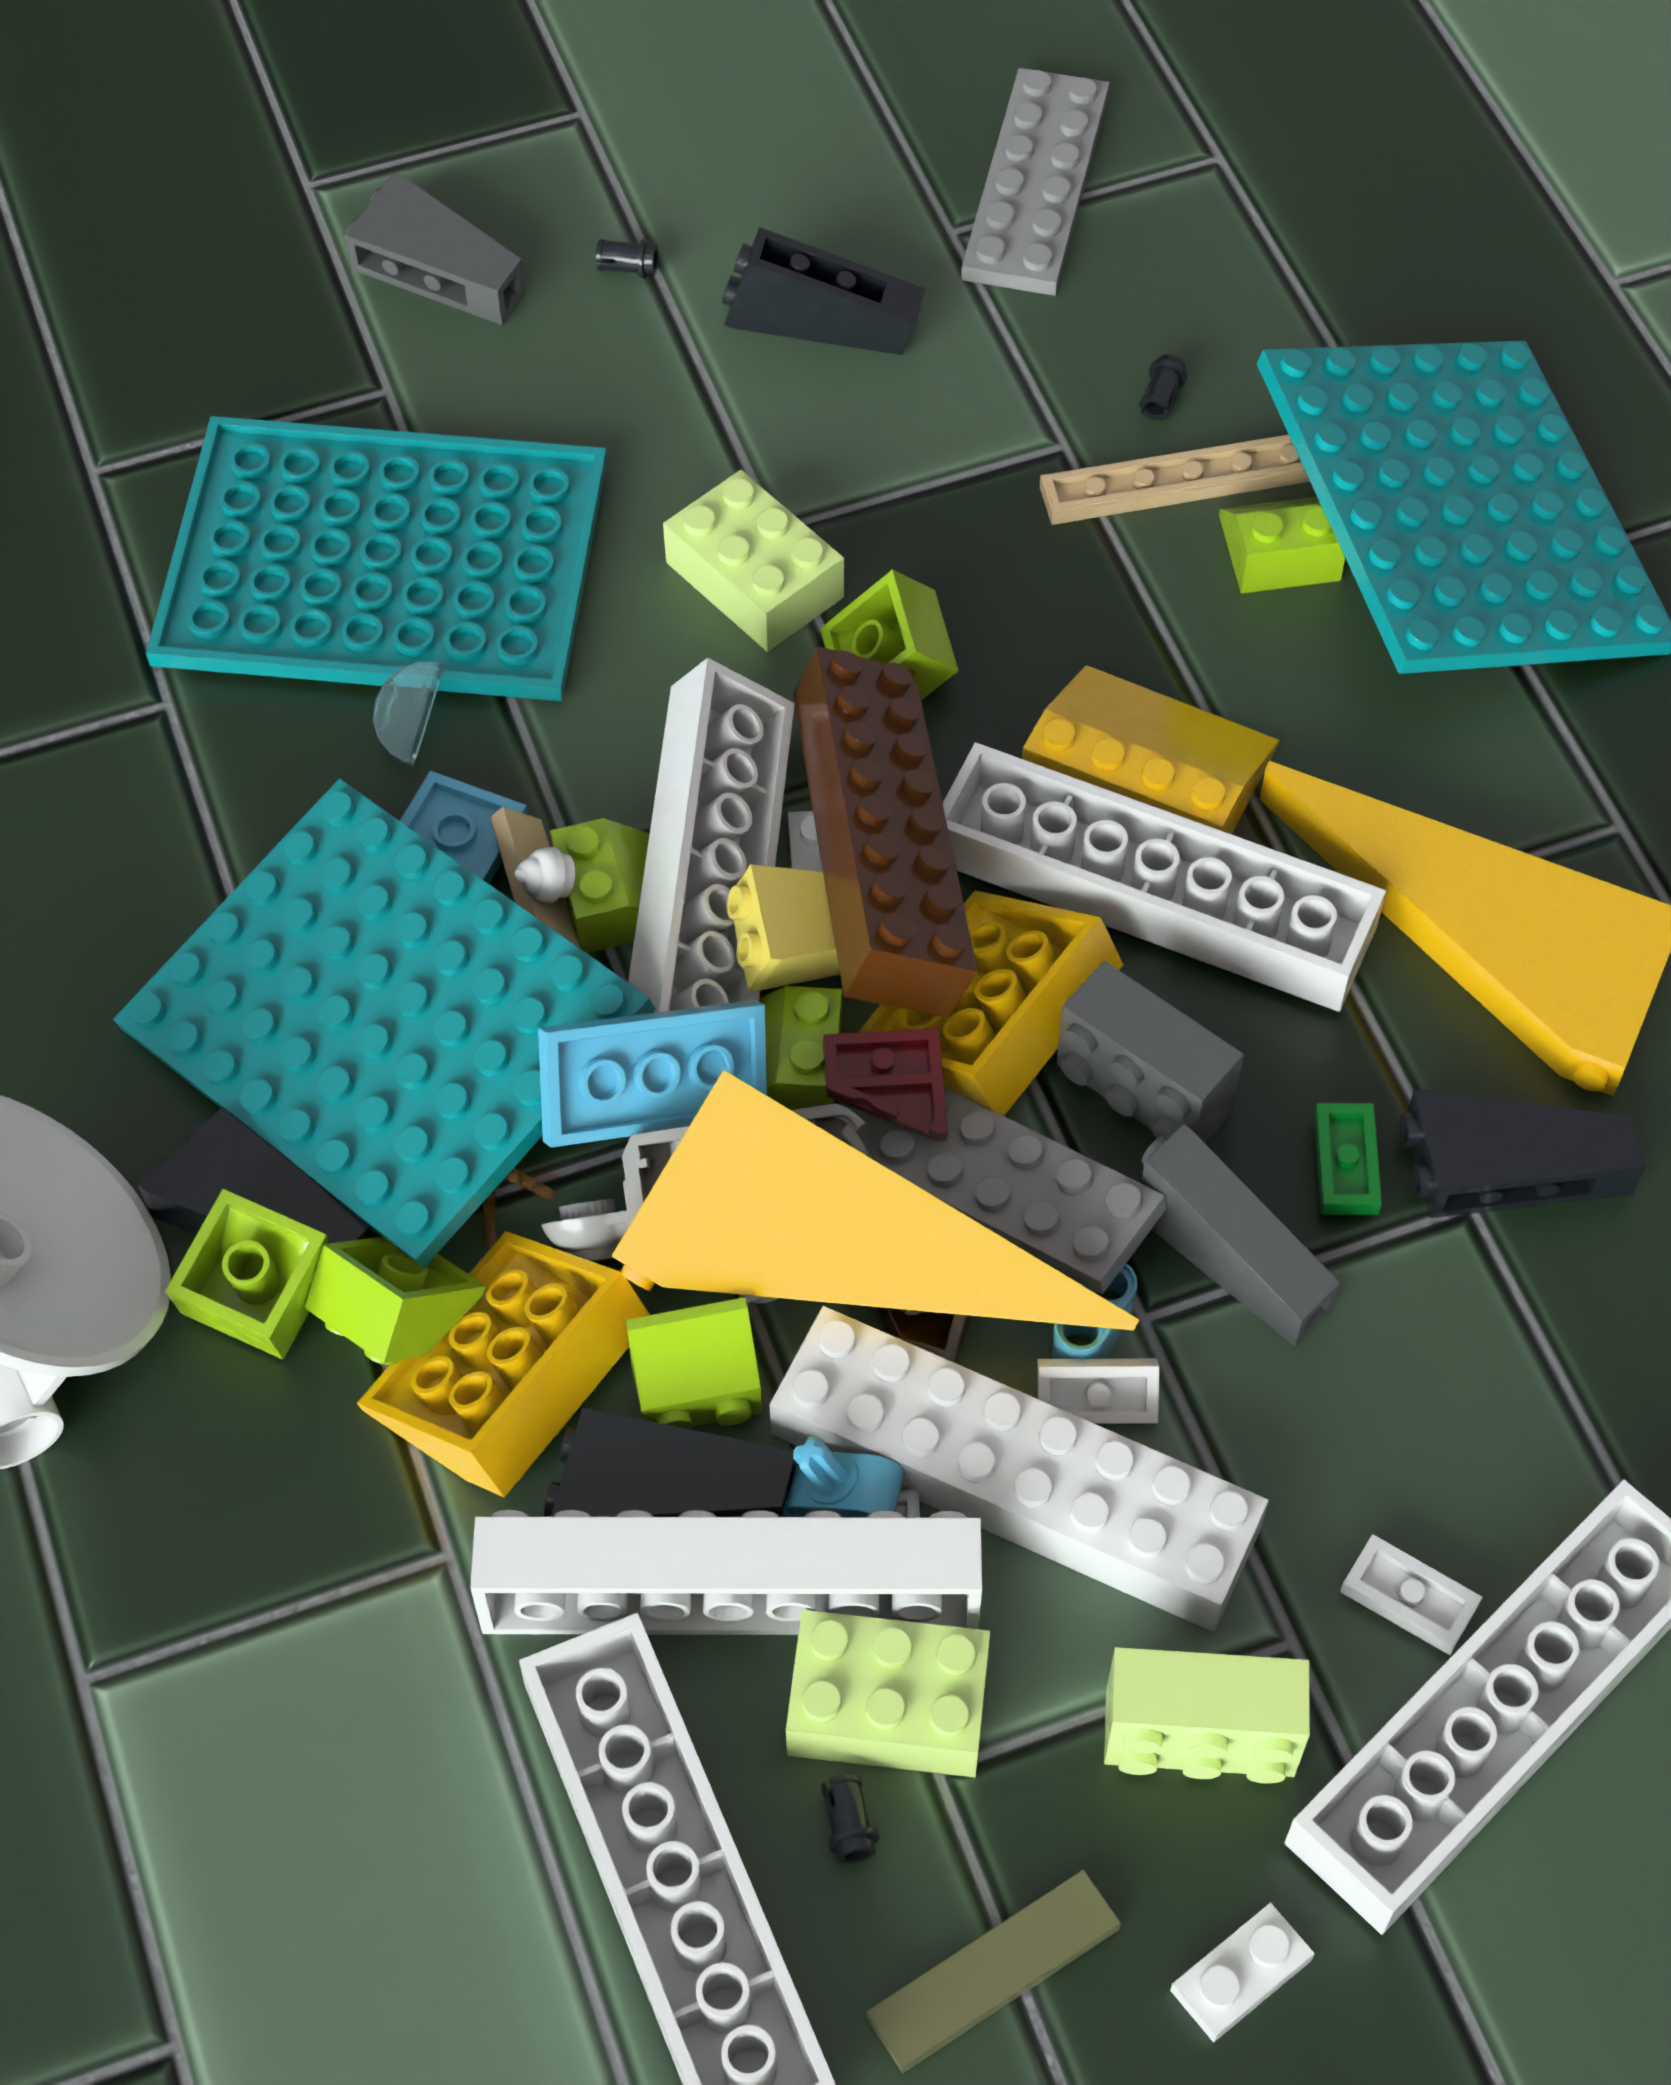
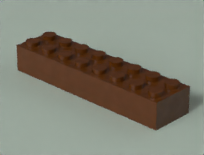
(882, 835)

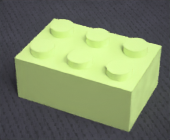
(754, 560)
(887, 1693)
(1206, 1714)

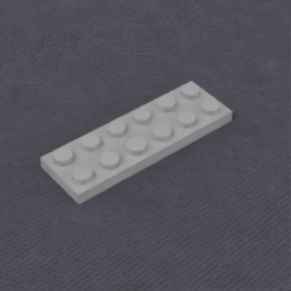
(1035, 182)
(1024, 1188)

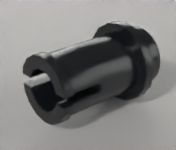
(627, 257)
(1167, 376)
(849, 1820)

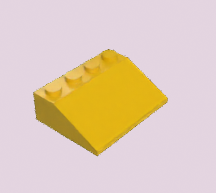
(1151, 749)
(1012, 1011)
(511, 1364)

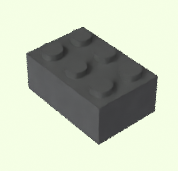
(1147, 1056)

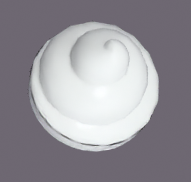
(547, 874)

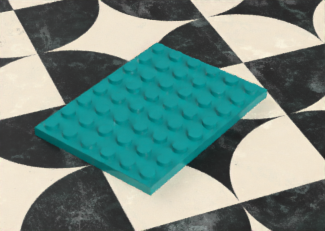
(1465, 505)
(380, 553)
(375, 1017)

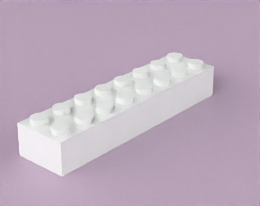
(709, 822)
(1161, 876)
(1023, 1467)
(721, 1571)
(1492, 1712)
(670, 1863)

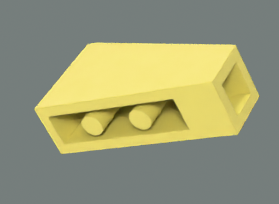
(782, 927)

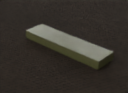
(992, 1971)

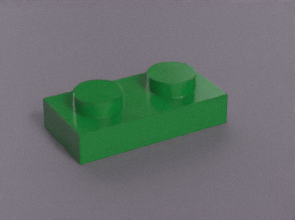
(1347, 1159)

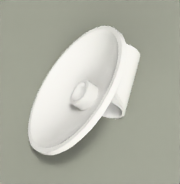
(75, 1273)

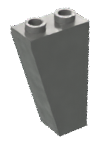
(434, 252)
(1236, 1237)

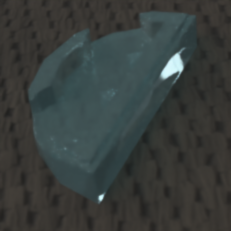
(405, 707)

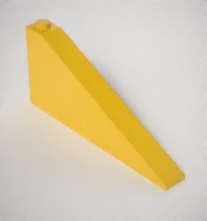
(1529, 939)
(796, 1214)

